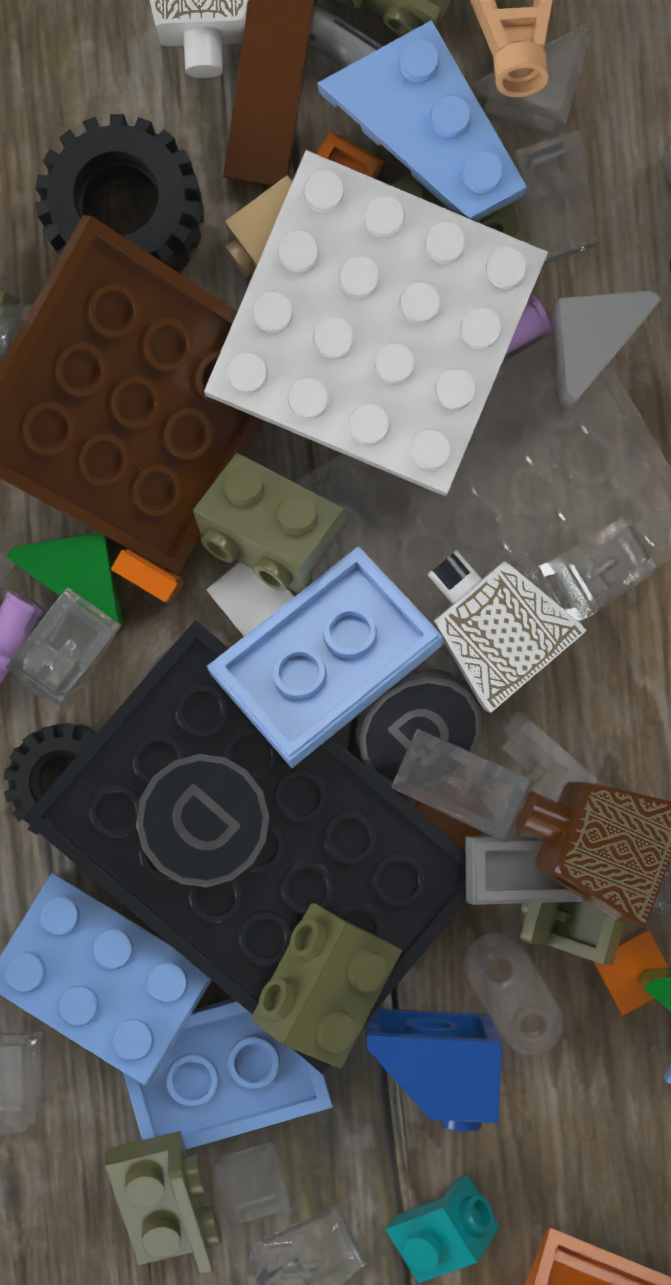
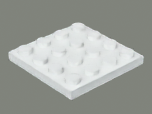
(375, 323)

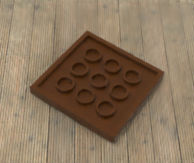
(111, 397)

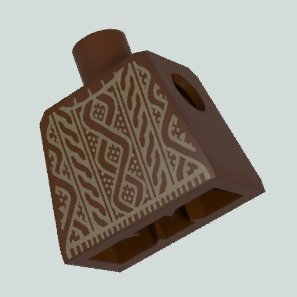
(603, 846)

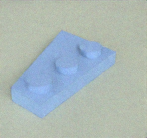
(430, 120)

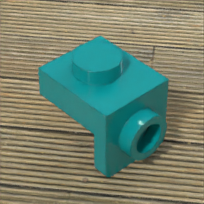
(445, 1231)

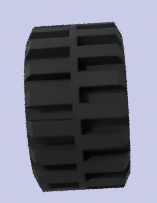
(116, 153)

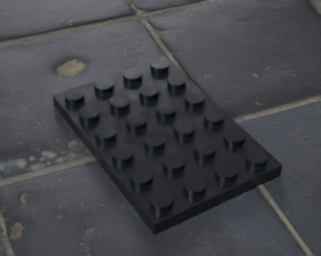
(330, 836)

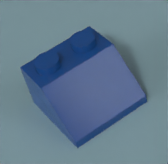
(442, 1062)

